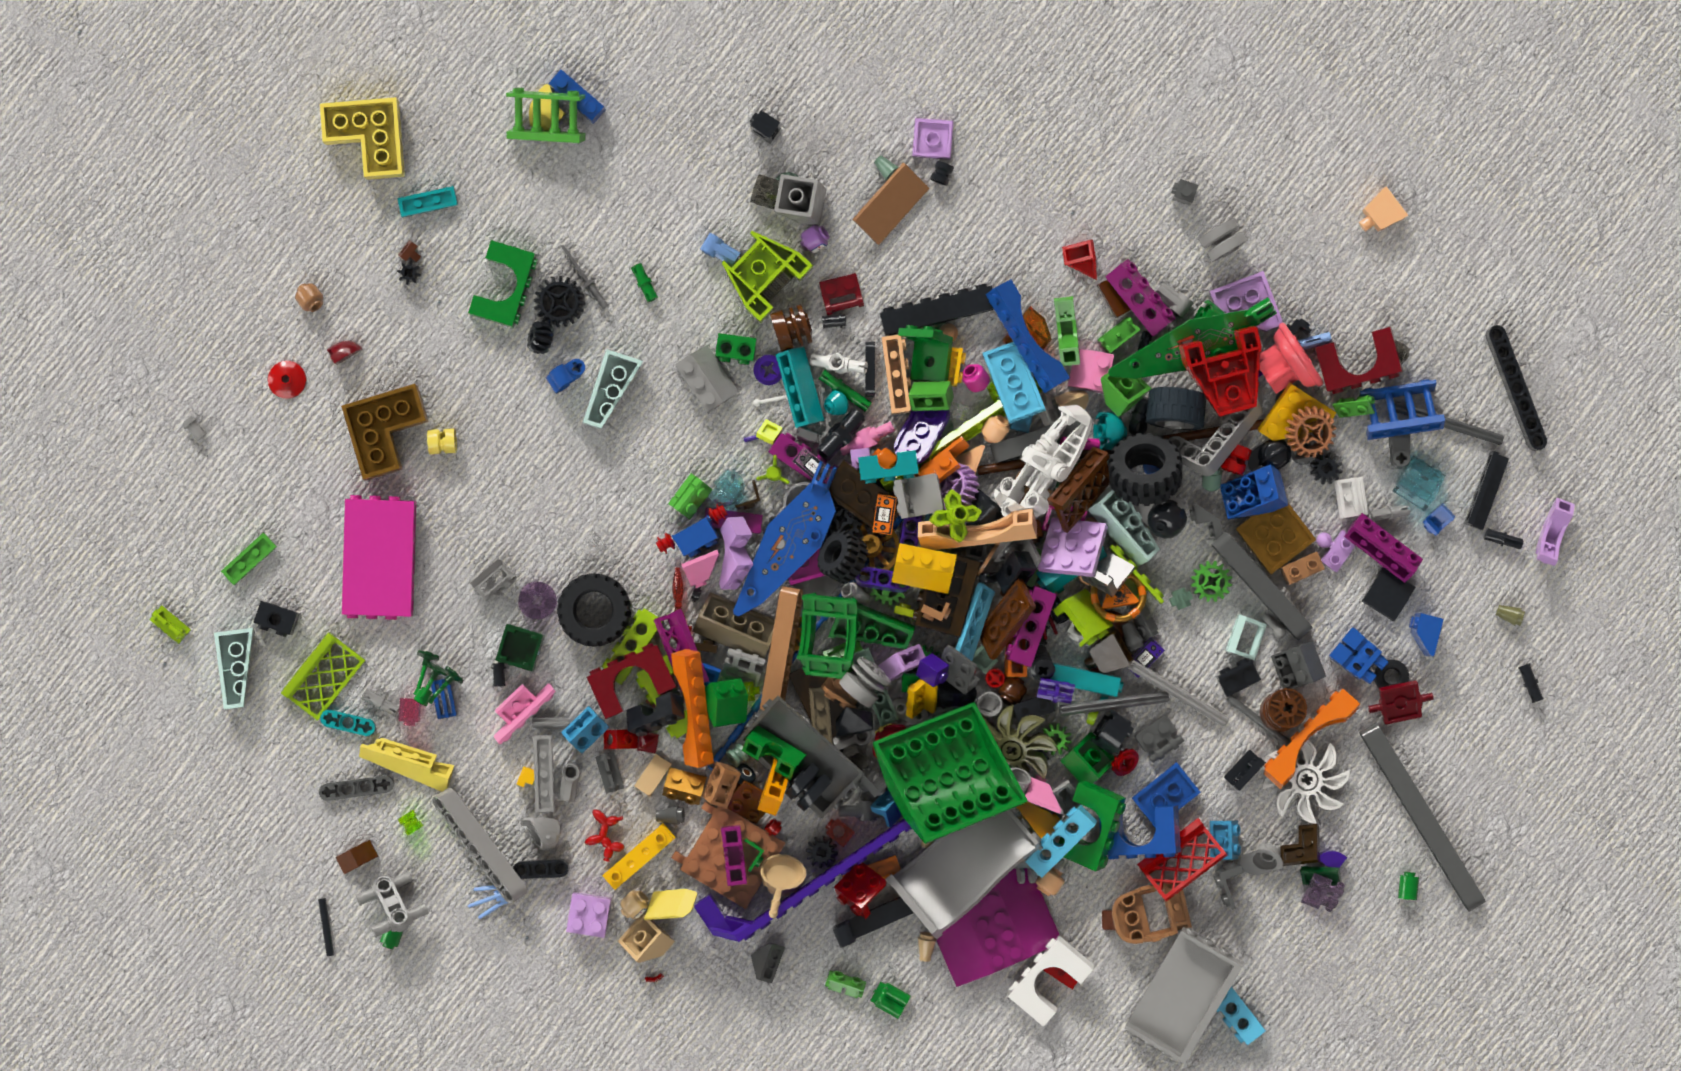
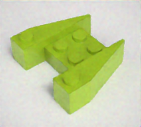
(760, 268)

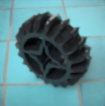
(565, 294)

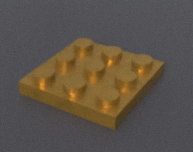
(1276, 537)

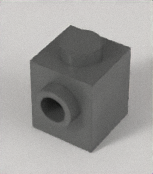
(1184, 192)

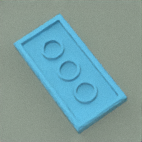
(1013, 382)

